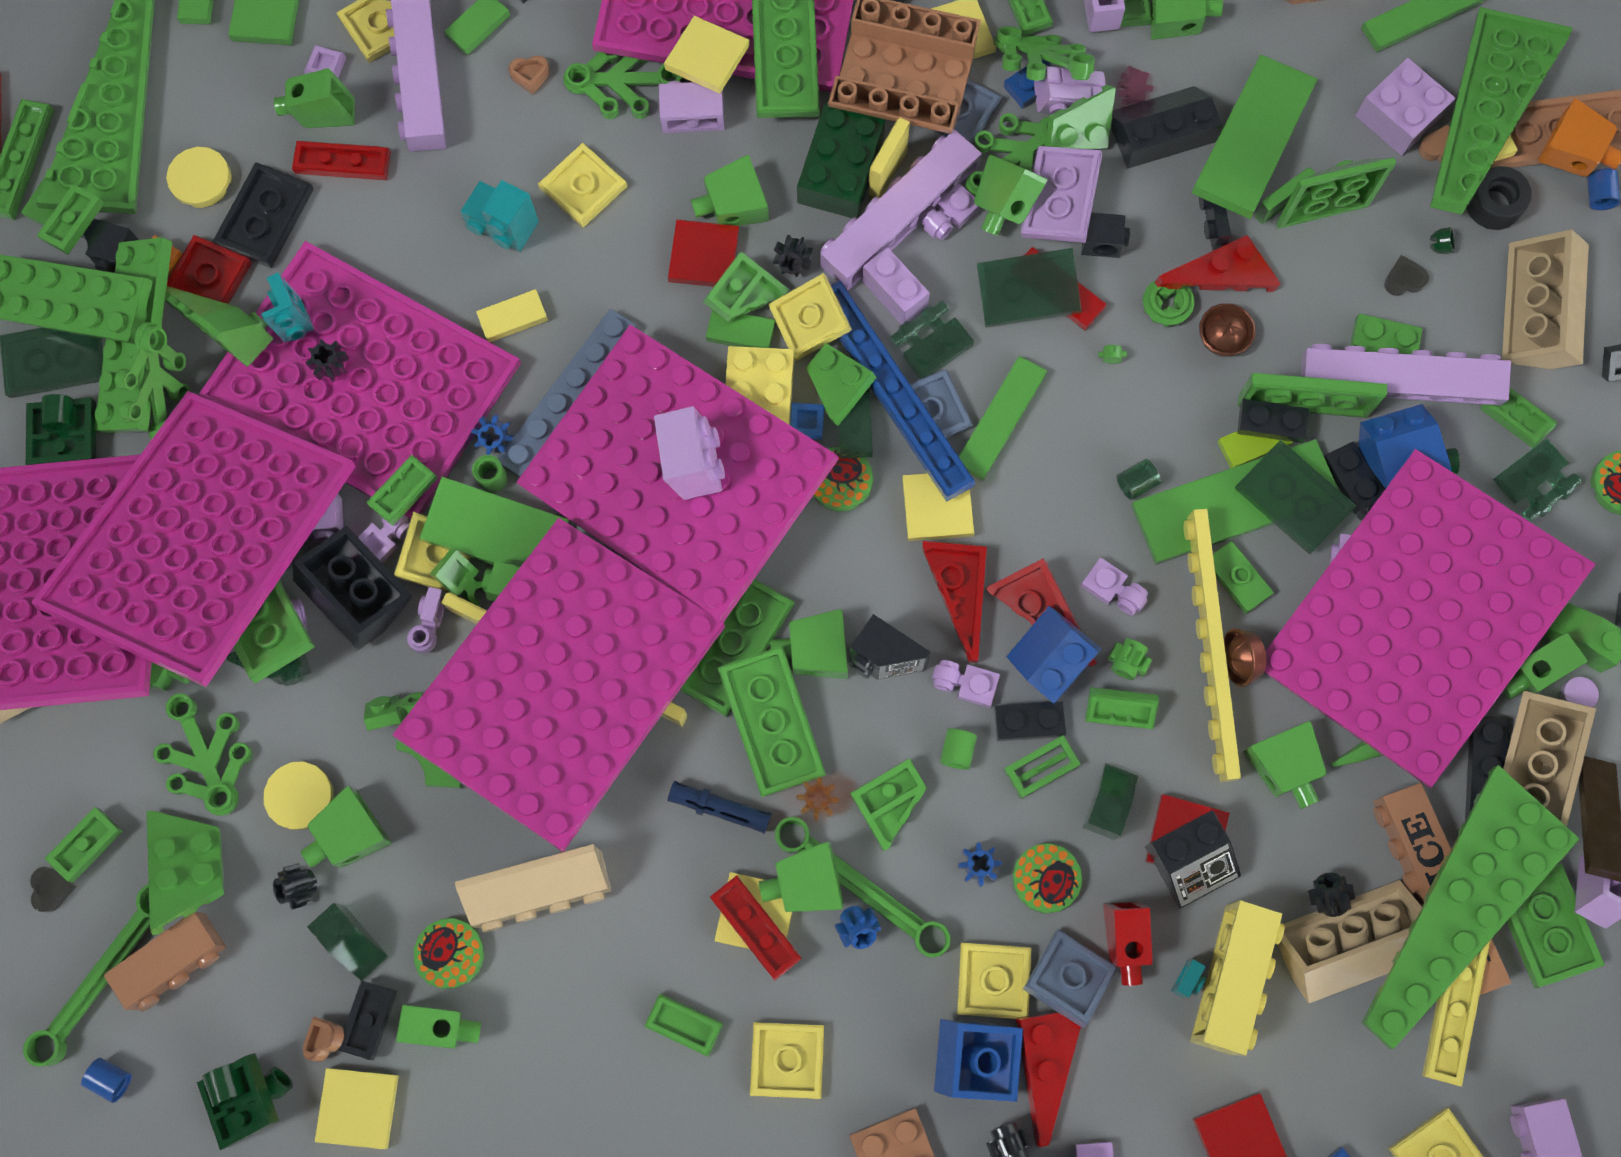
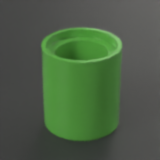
(485, 463)
(958, 749)

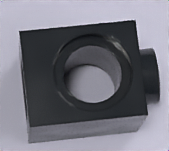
(1106, 235)

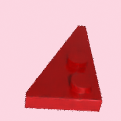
(1228, 267)
(960, 580)
(1031, 593)
(1046, 1059)

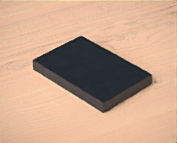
(263, 214)

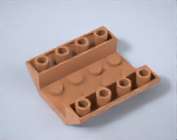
(906, 64)

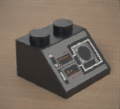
(886, 652)
(1195, 859)

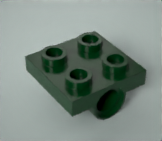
(60, 429)
(237, 1101)

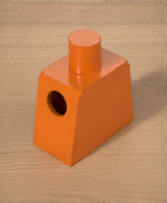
(1581, 141)

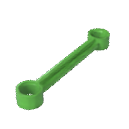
(870, 893)
(91, 986)

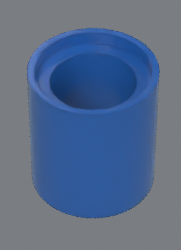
(1603, 189)
(106, 1080)

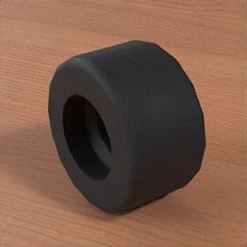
(1514, 188)

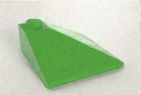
(1336, 190)

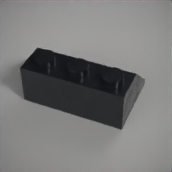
(1165, 126)
(351, 587)

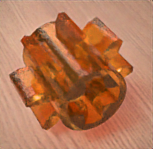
(811, 790)

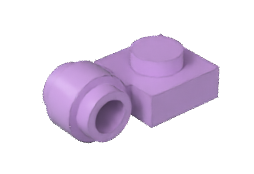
(954, 207)
(380, 541)
(1106, 582)
(431, 616)
(975, 685)

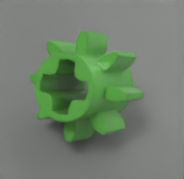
(1129, 659)

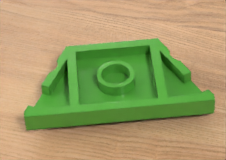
(182, 867)

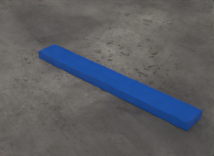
(903, 403)

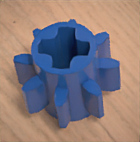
(485, 439)
(981, 874)
(858, 927)

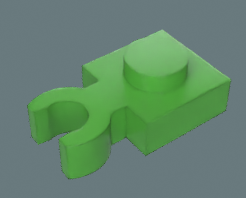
(457, 576)
(388, 710)

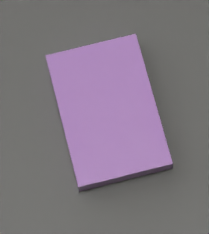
(1068, 196)

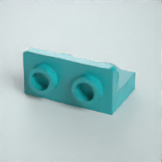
(289, 314)

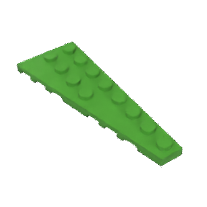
(1499, 79)
(108, 116)
(1486, 877)

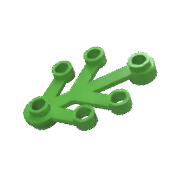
(1042, 47)
(617, 80)
(1019, 151)
(150, 343)
(205, 758)

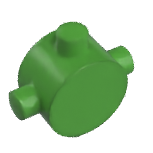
(1112, 354)

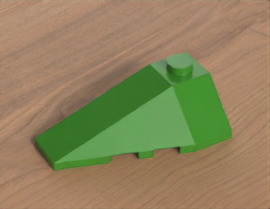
(226, 324)

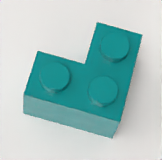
(501, 213)

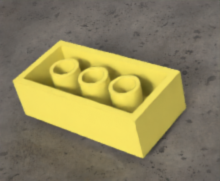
(763, 377)
(1237, 978)

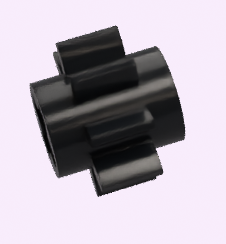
(792, 255)
(335, 363)
(295, 886)
(1331, 894)
(1009, 1141)

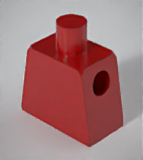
(1125, 924)

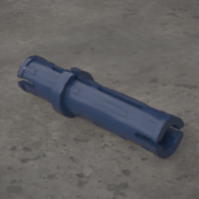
(705, 802)

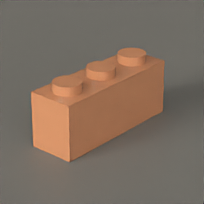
(165, 962)

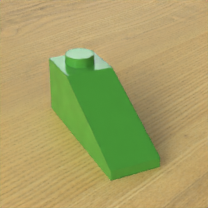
(1592, 634)

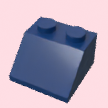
(1392, 438)
(1053, 654)
(978, 1060)

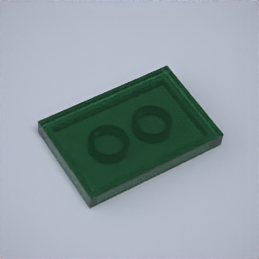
(1029, 287)
(48, 361)
(1295, 497)

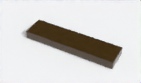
(1600, 818)

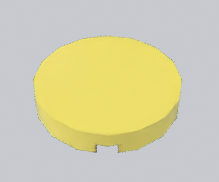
(199, 177)
(297, 794)

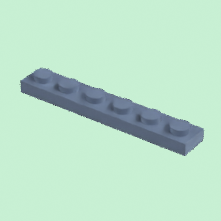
(563, 393)

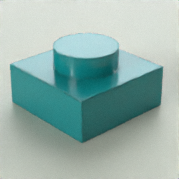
(1190, 979)

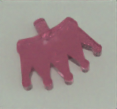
(1134, 86)

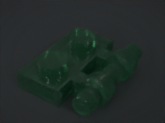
(937, 348)
(1530, 472)

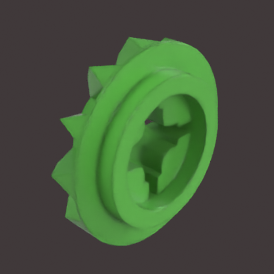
(1182, 302)

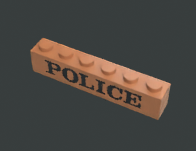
(1421, 849)

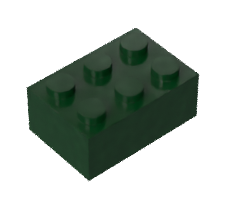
(840, 161)

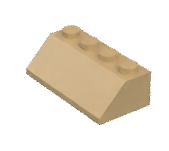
(1546, 301)
(1549, 750)
(534, 887)
(1348, 949)

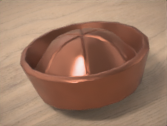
(1227, 330)
(1244, 656)

